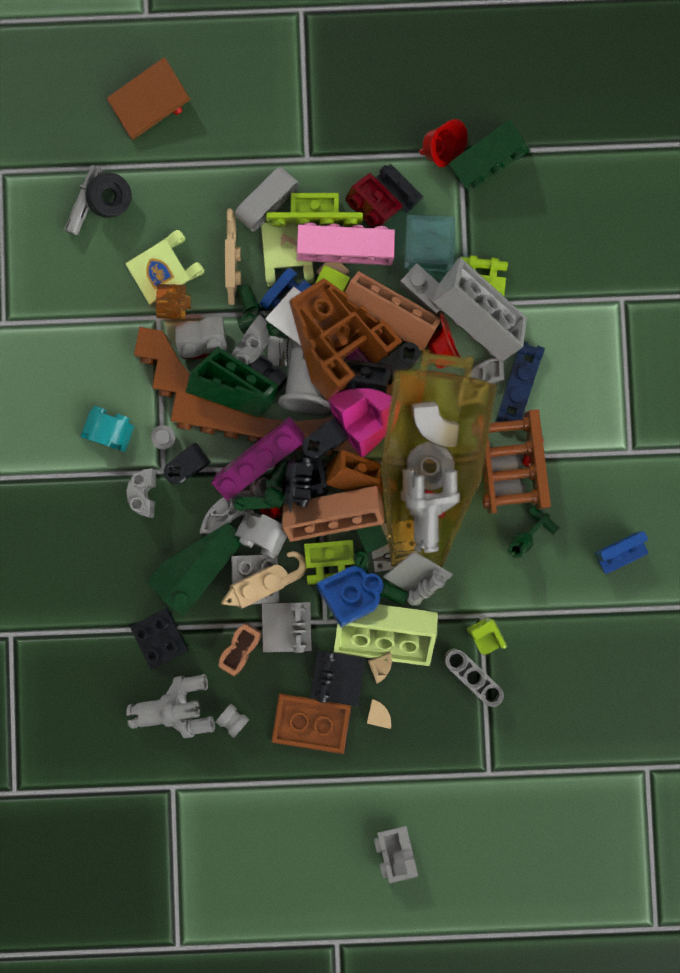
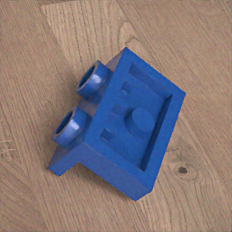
(622, 552)

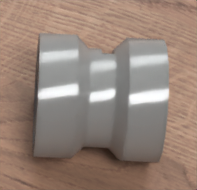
(232, 720)

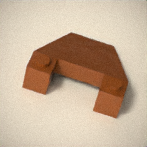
(333, 329)

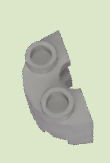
(253, 342)
(138, 492)
(262, 532)
(397, 854)

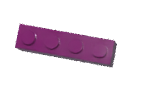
(258, 458)

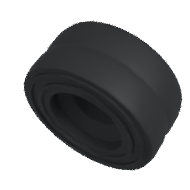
(121, 191)

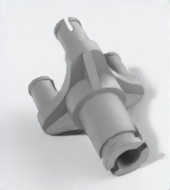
(427, 506)
(174, 709)

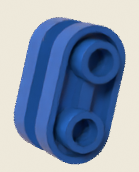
(286, 281)

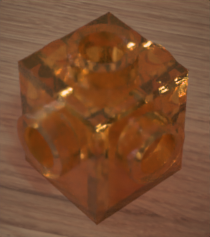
(172, 301)

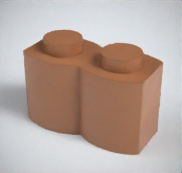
(237, 654)

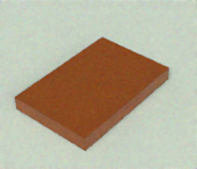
(148, 98)
(311, 723)

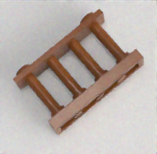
(536, 470)

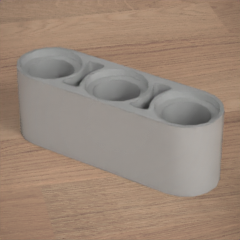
(266, 198)
(484, 682)

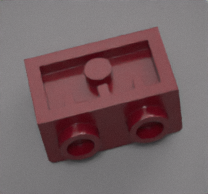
(373, 201)

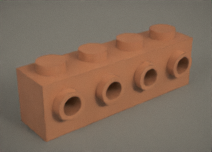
(405, 317)
(331, 513)

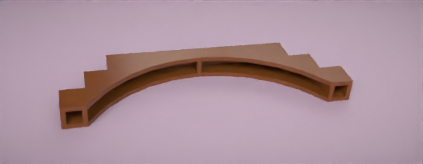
(209, 416)

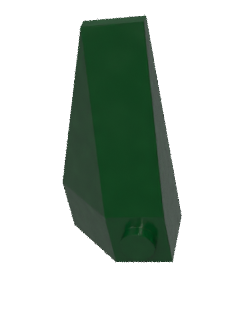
(191, 571)

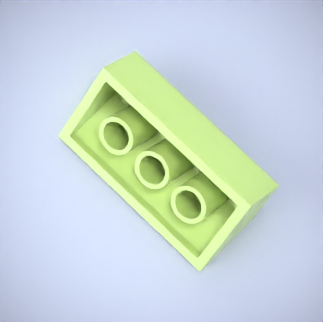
(398, 630)

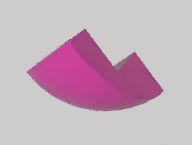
(362, 416)

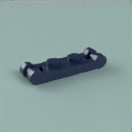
(520, 383)

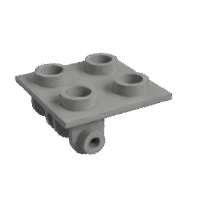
(248, 565)
(418, 577)
(286, 627)

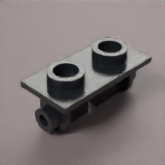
(399, 187)

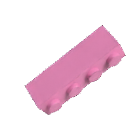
(345, 244)

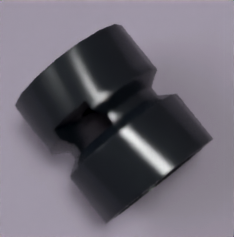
(265, 368)

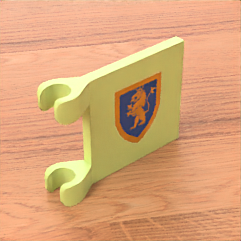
(161, 266)

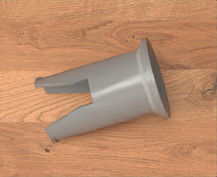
(300, 392)

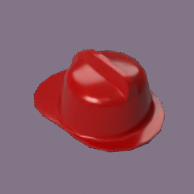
(445, 143)
(443, 342)

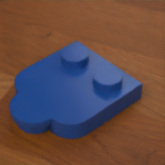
(351, 594)

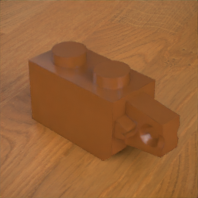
(353, 472)

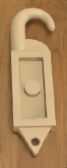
(232, 256)
(264, 583)

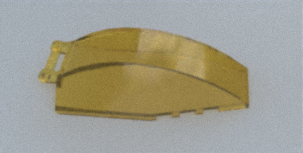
(459, 400)

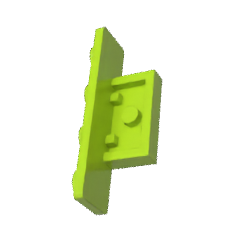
(314, 208)

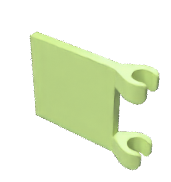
(282, 256)

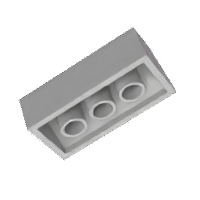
(481, 310)

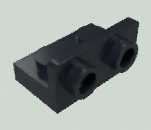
(368, 375)

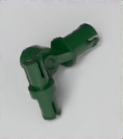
(251, 311)
(273, 495)
(523, 541)
(389, 591)

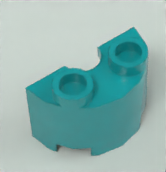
(107, 430)

